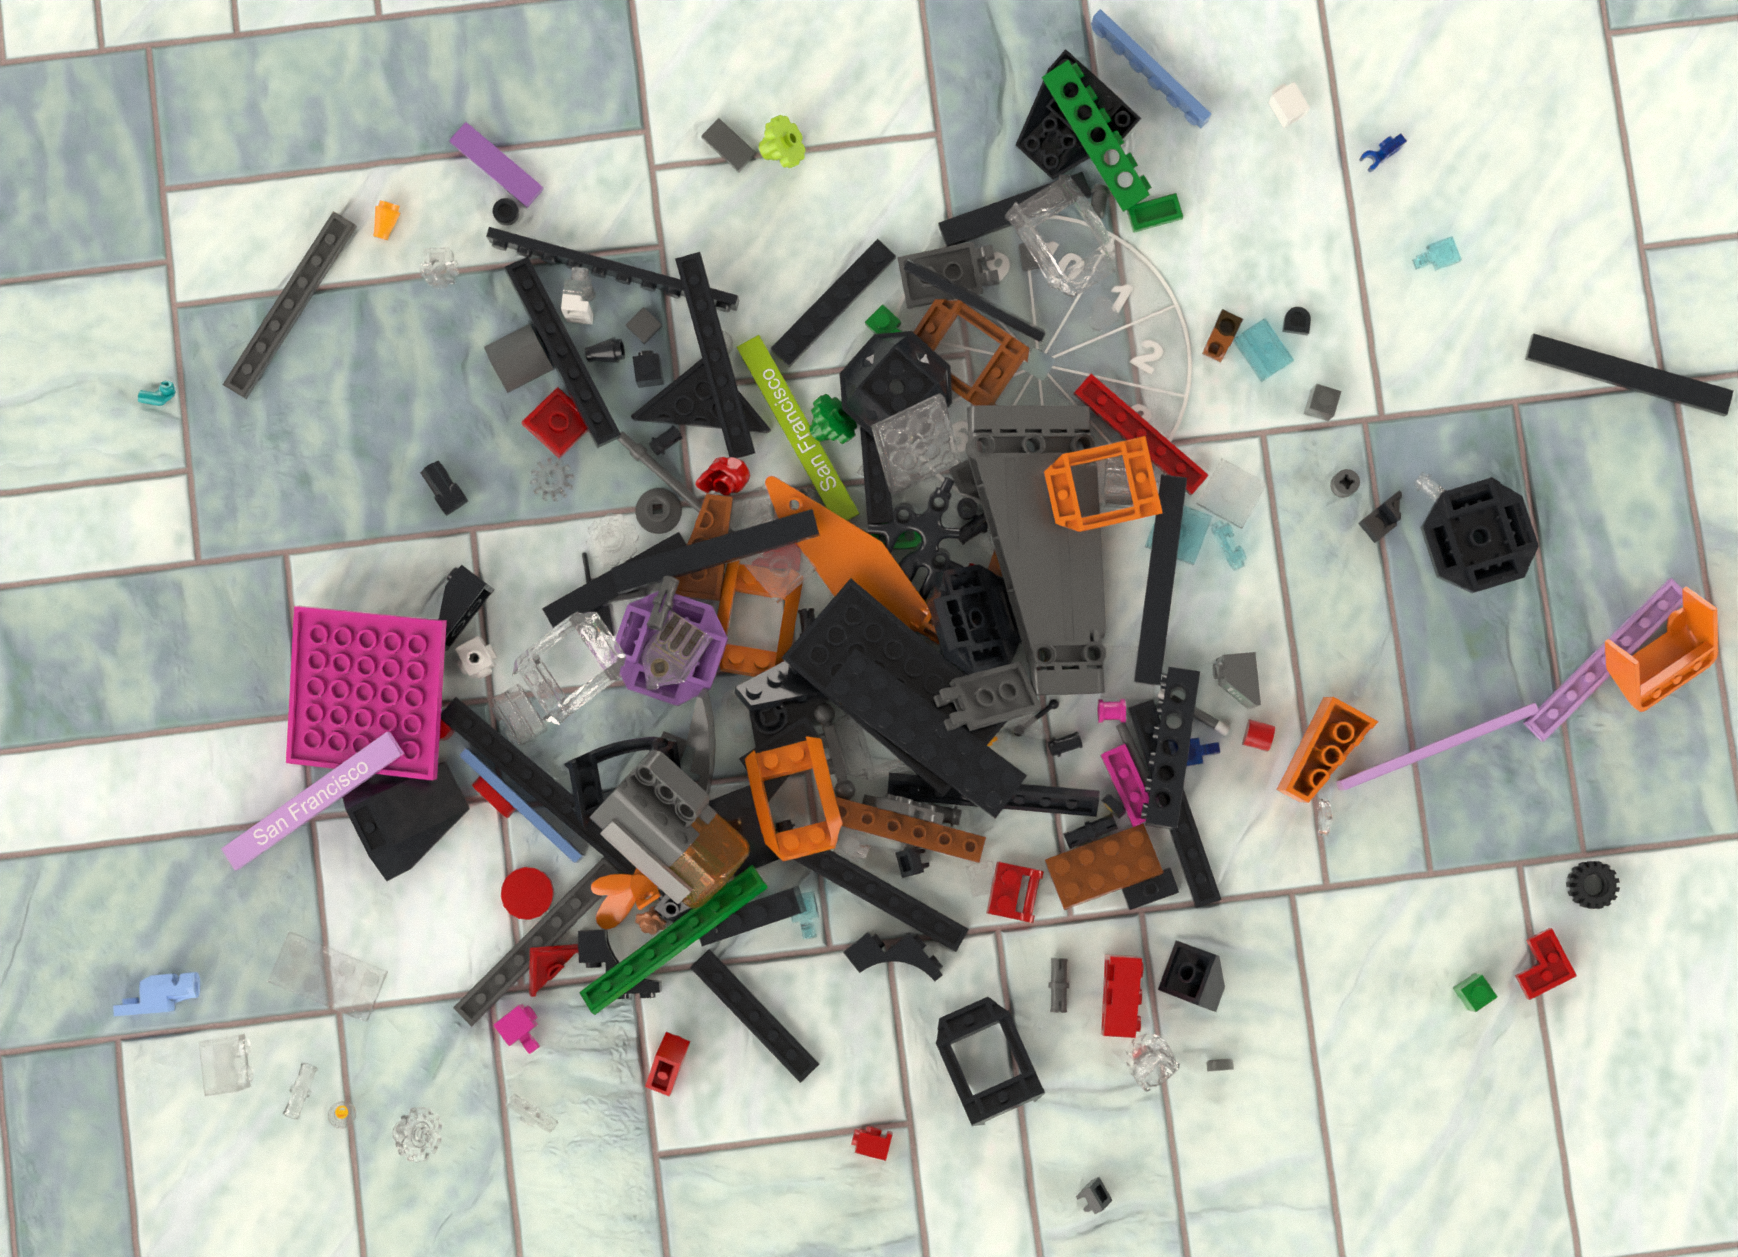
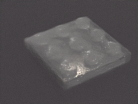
(916, 444)

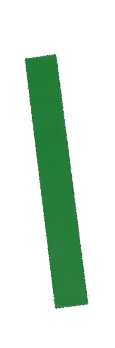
(672, 940)

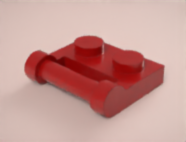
(1006, 891)

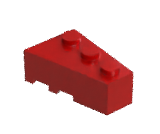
(1121, 996)

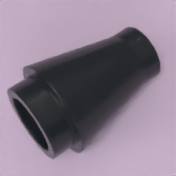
(606, 351)

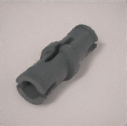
(658, 618)
(1058, 985)

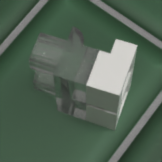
(576, 297)

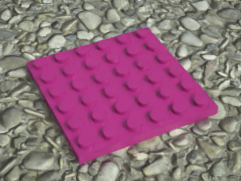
(365, 678)

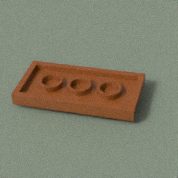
(1103, 866)

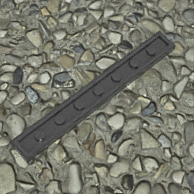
(289, 305)
(543, 934)

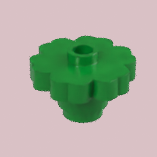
(831, 421)

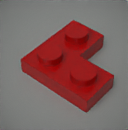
(1552, 965)

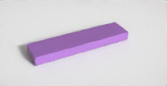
(496, 164)

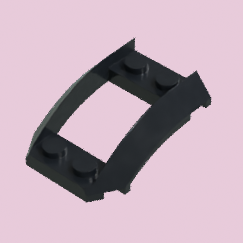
(585, 773)
(1004, 1095)

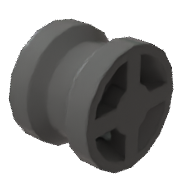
(1342, 487)

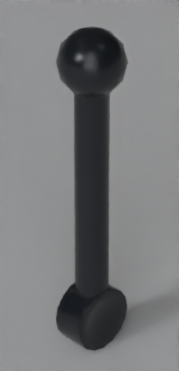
(1053, 704)

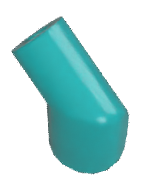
(160, 397)

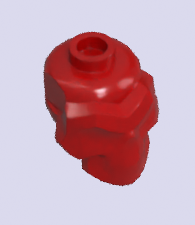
(724, 476)

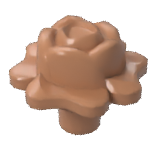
(650, 921)

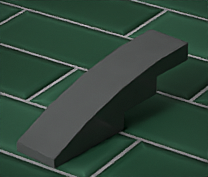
(702, 737)

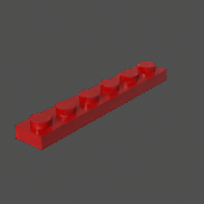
(1132, 425)

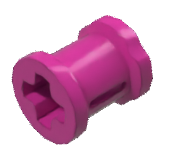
(1111, 710)

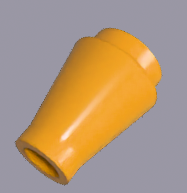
(385, 219)

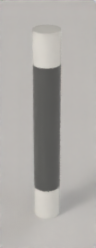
(1201, 715)

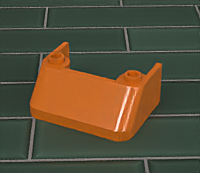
(1669, 660)

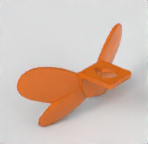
(622, 894)

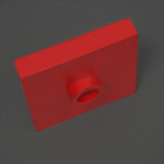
(556, 423)

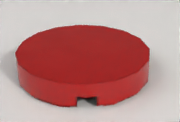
(527, 893)

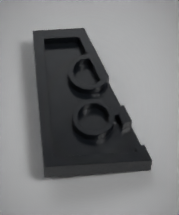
(775, 686)
(790, 735)

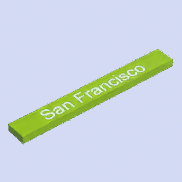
(796, 428)

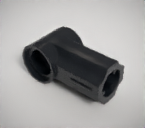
(446, 492)

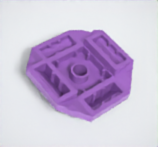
(635, 635)

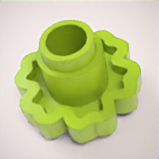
(782, 142)

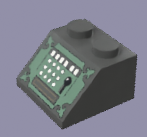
(1239, 677)

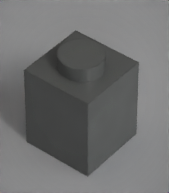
(1322, 402)

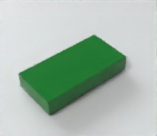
(1155, 212)

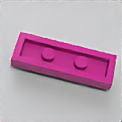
(1126, 782)

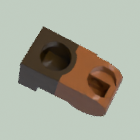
(1222, 335)

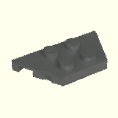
(905, 807)

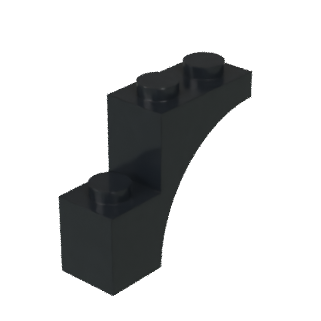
(596, 948)
(909, 949)

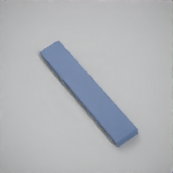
(522, 805)

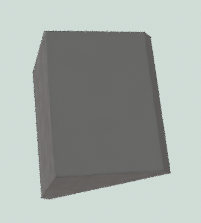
(518, 358)

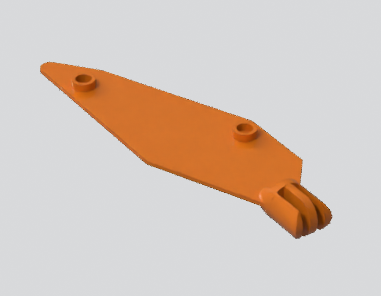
(849, 552)

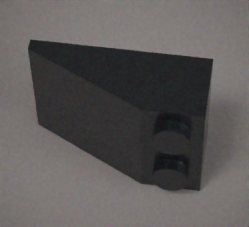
(461, 601)
(741, 814)

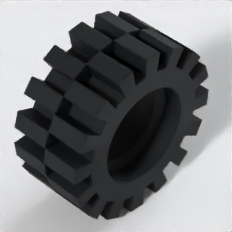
(1608, 890)

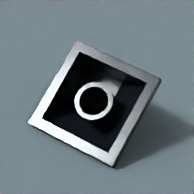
(1193, 976)

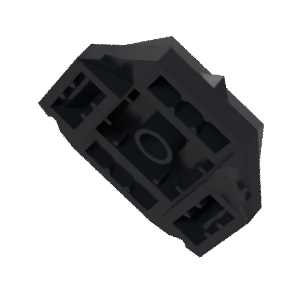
(889, 359)
(1506, 532)
(974, 619)

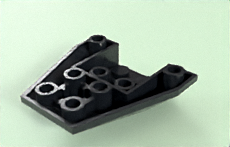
(1049, 136)
(404, 817)

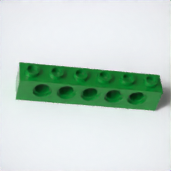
(1056, 82)

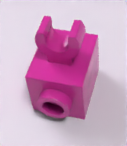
(516, 1027)

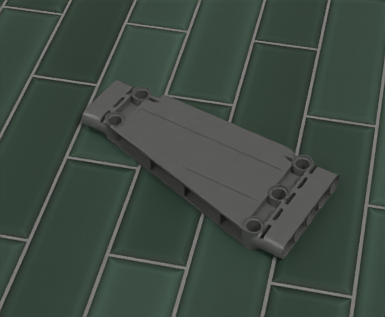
(1046, 567)

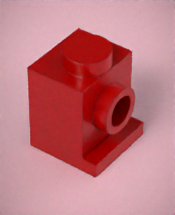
(872, 1142)

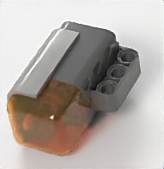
(671, 832)

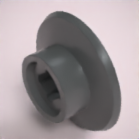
(662, 522)

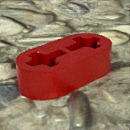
(493, 797)

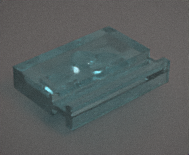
(1263, 350)

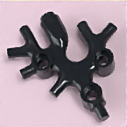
(931, 531)

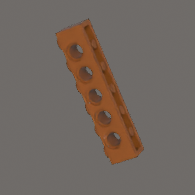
(911, 830)

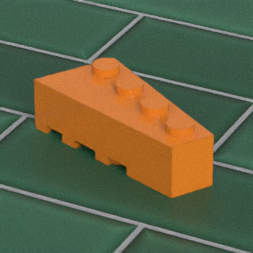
(1324, 747)

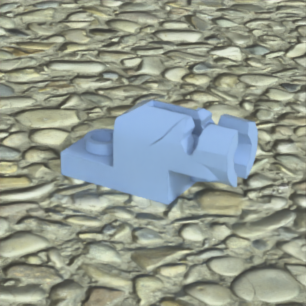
(160, 994)

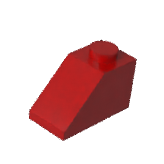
(667, 1063)

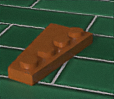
(711, 522)

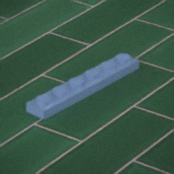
(1157, 76)

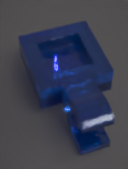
(1387, 148)
(1196, 751)

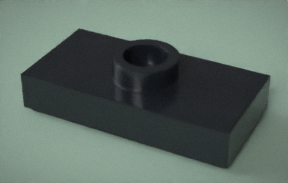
(1150, 890)

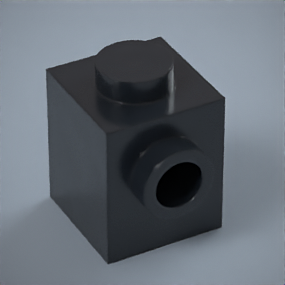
(648, 369)

